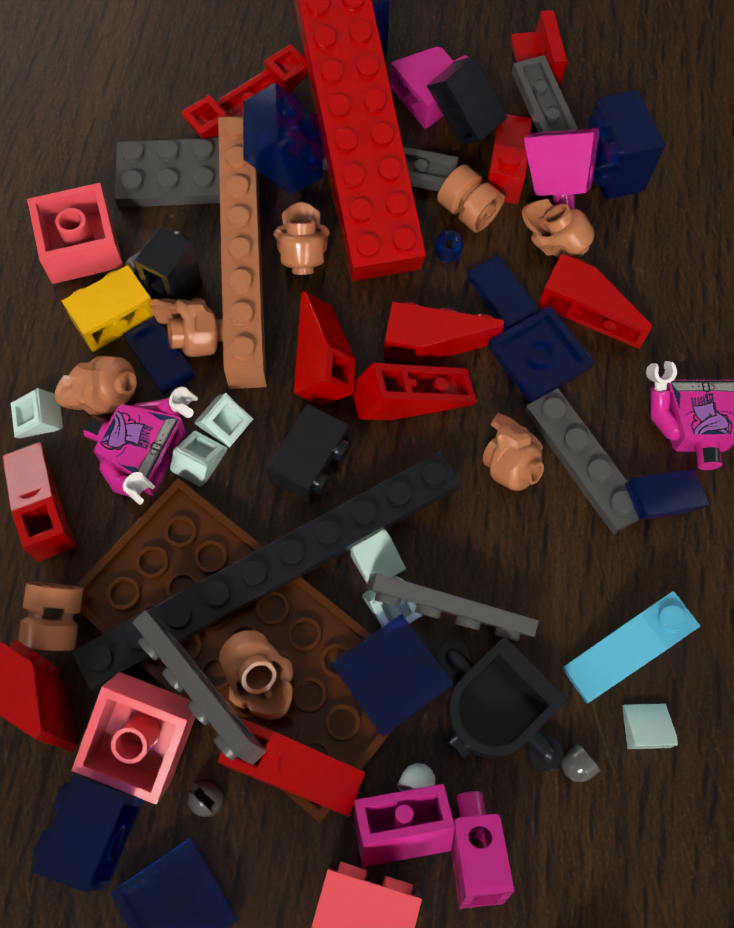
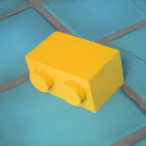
(109, 307)

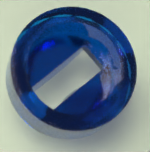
(447, 254)

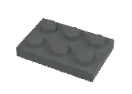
(167, 172)

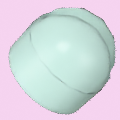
(416, 777)

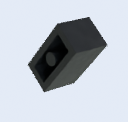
(467, 101)
(169, 266)
(309, 454)

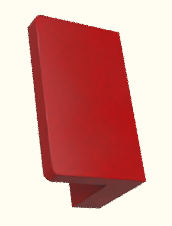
(542, 42)

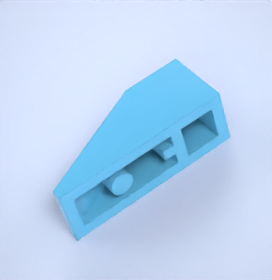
(630, 647)

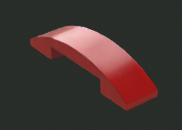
(285, 68)

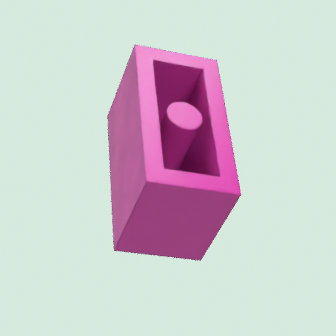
(403, 825)

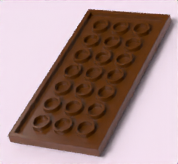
(186, 542)

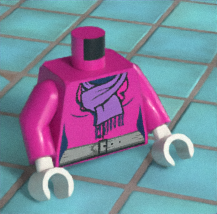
(693, 414)
(140, 442)

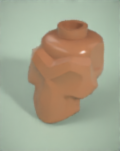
(558, 228)
(301, 238)
(189, 325)
(97, 385)
(513, 455)
(257, 675)

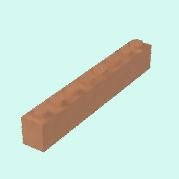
(240, 261)

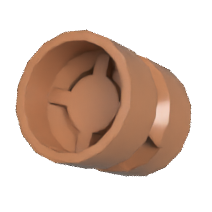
(467, 195)
(49, 631)

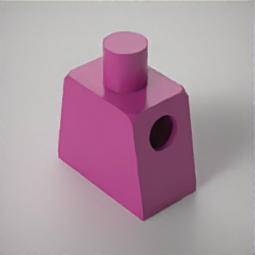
(410, 80)
(562, 163)
(480, 873)

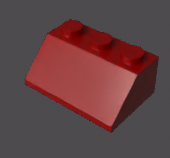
(36, 697)

